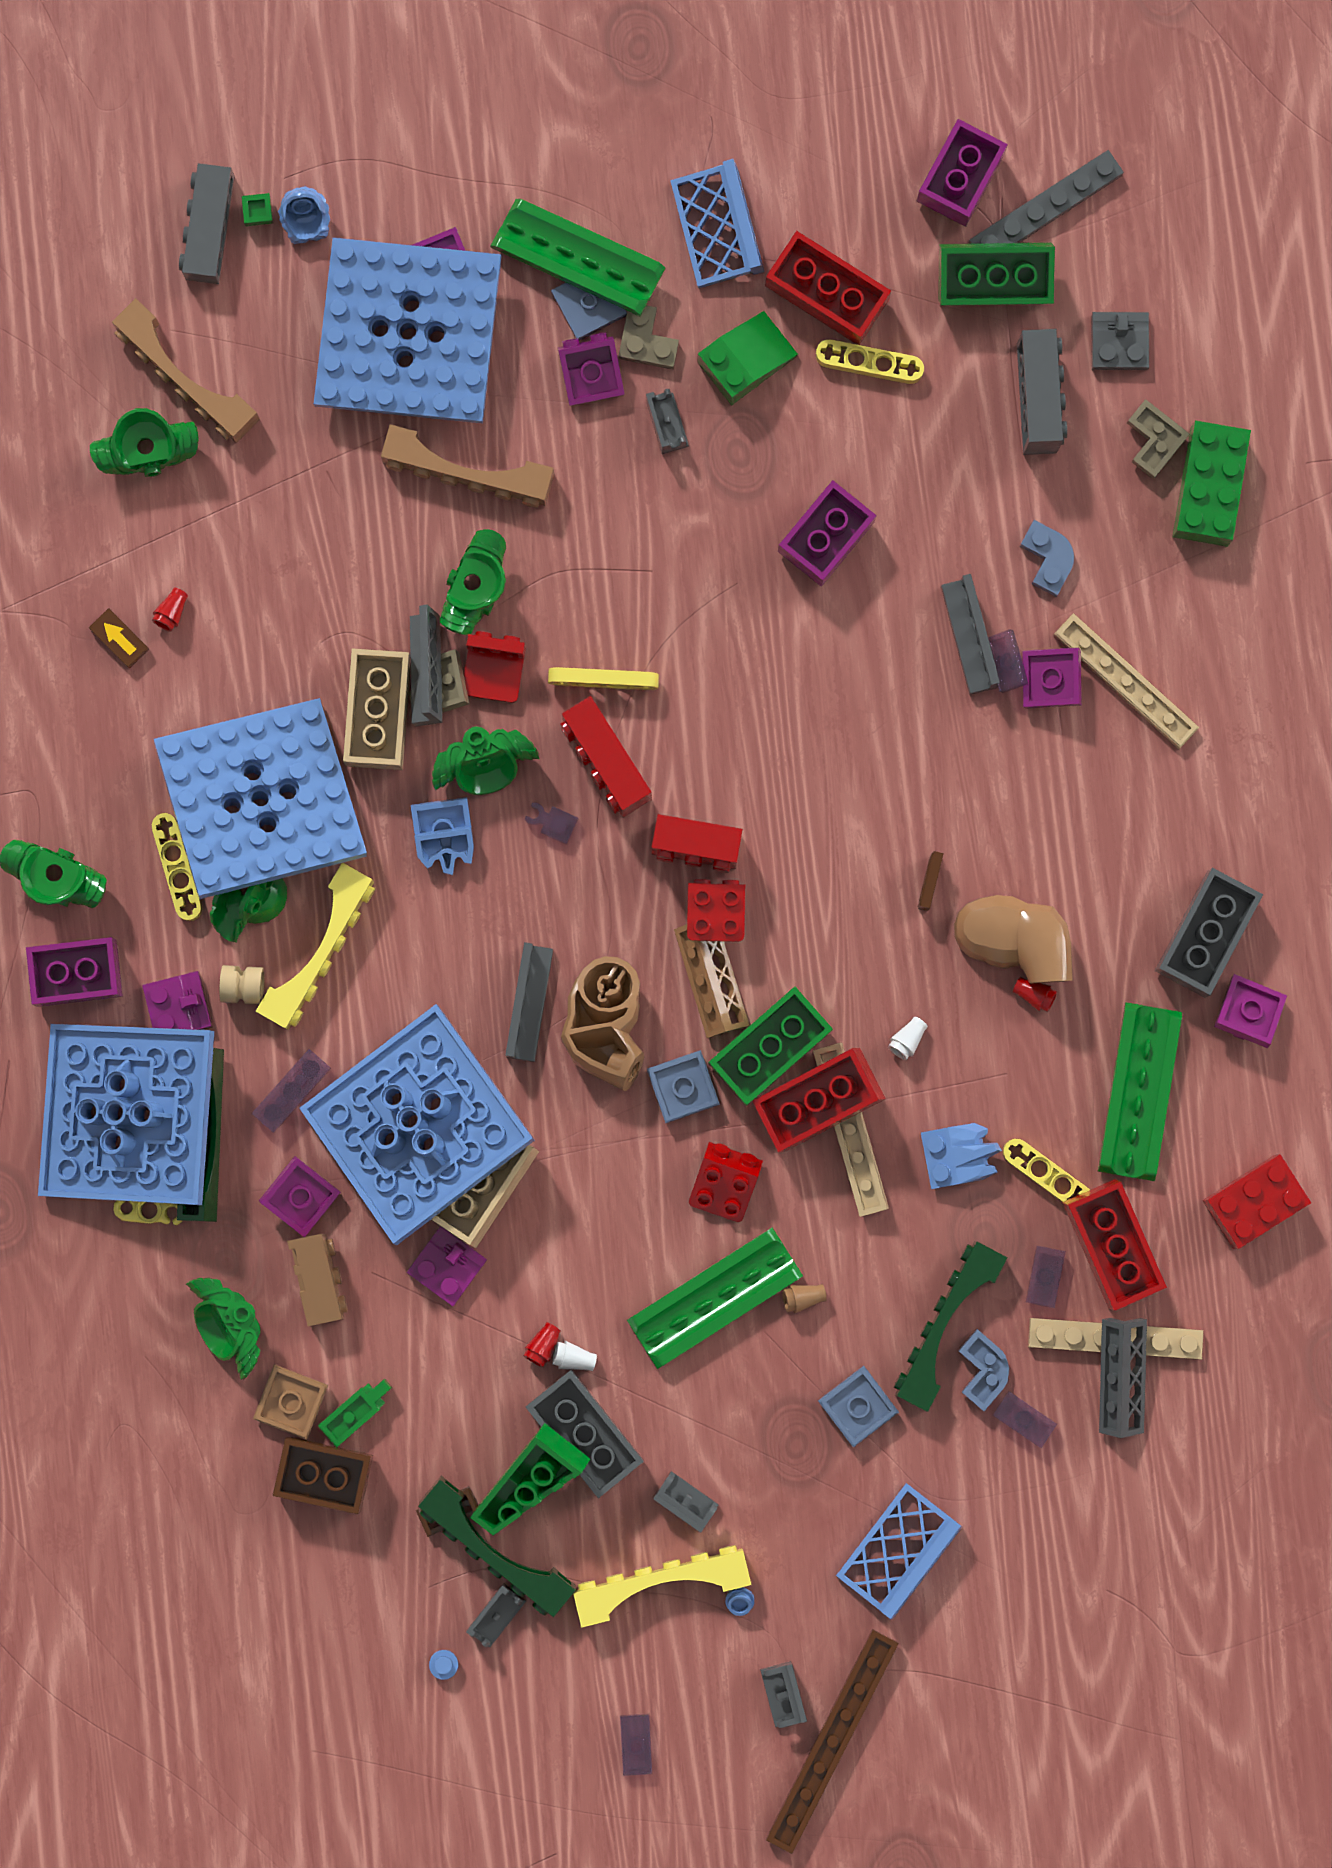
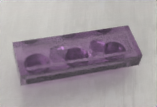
(291, 1090)

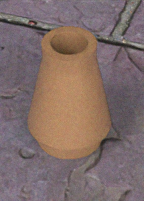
(802, 1297)

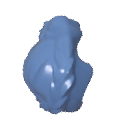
(304, 215)

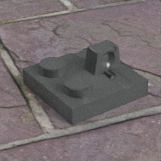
(1120, 340)

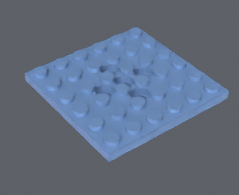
(370, 289)
(290, 754)
(470, 1129)
(156, 1157)

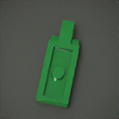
(354, 1412)

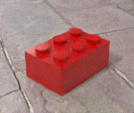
(696, 843)
(1256, 1201)

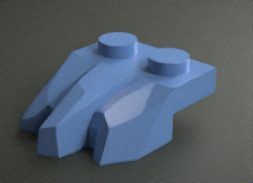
(443, 832)
(958, 1155)

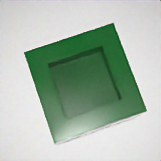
(257, 209)

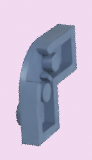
(1057, 555)
(992, 1369)

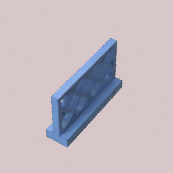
(741, 219)
(919, 1567)

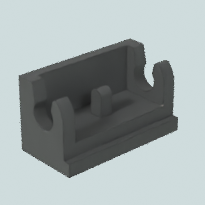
(666, 421)
(686, 1501)
(496, 1616)
(783, 1695)

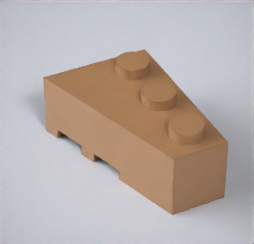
(318, 1279)

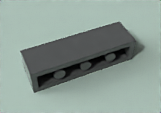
(207, 223)

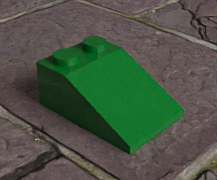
(746, 357)

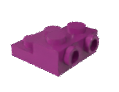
(590, 369)

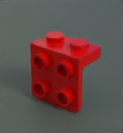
(494, 667)
(716, 911)
(725, 1182)

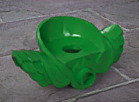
(120, 451)
(484, 559)
(483, 760)
(29, 865)
(259, 905)
(226, 1324)

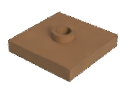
(290, 1401)

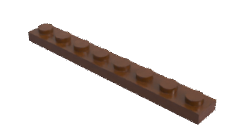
(832, 1741)

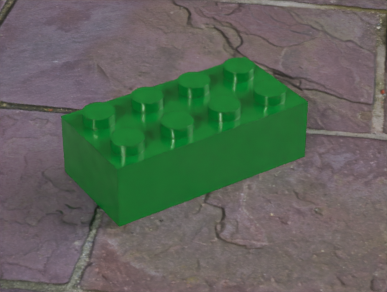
(996, 273)
(1211, 483)
(770, 1046)

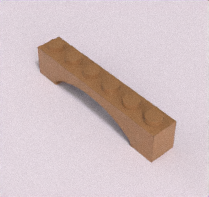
(231, 414)
(525, 483)

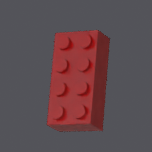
(827, 288)
(606, 756)
(819, 1099)
(1114, 1244)

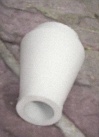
(907, 1039)
(573, 1357)

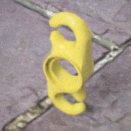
(136, 1213)

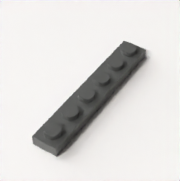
(1053, 202)

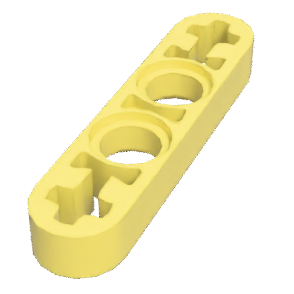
(870, 356)
(603, 678)
(173, 868)
(1052, 1174)

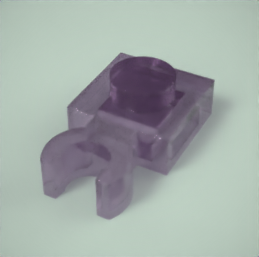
(555, 824)

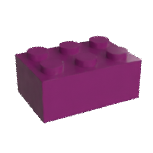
(961, 172)
(826, 533)
(74, 972)

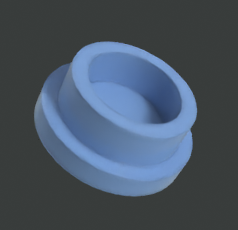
(739, 1601)
(443, 1664)

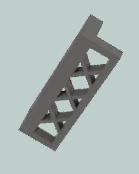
(970, 635)
(426, 667)
(529, 1002)
(1117, 1377)

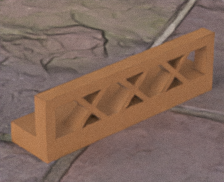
(706, 981)

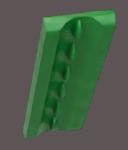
(578, 256)
(1140, 1092)
(714, 1298)

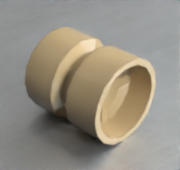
(241, 984)

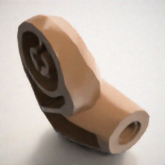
(1016, 934)
(599, 1020)

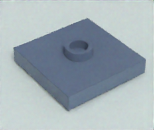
(585, 311)
(683, 1086)
(858, 1406)

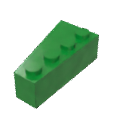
(535, 1473)

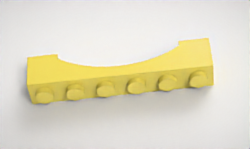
(349, 891)
(597, 1601)

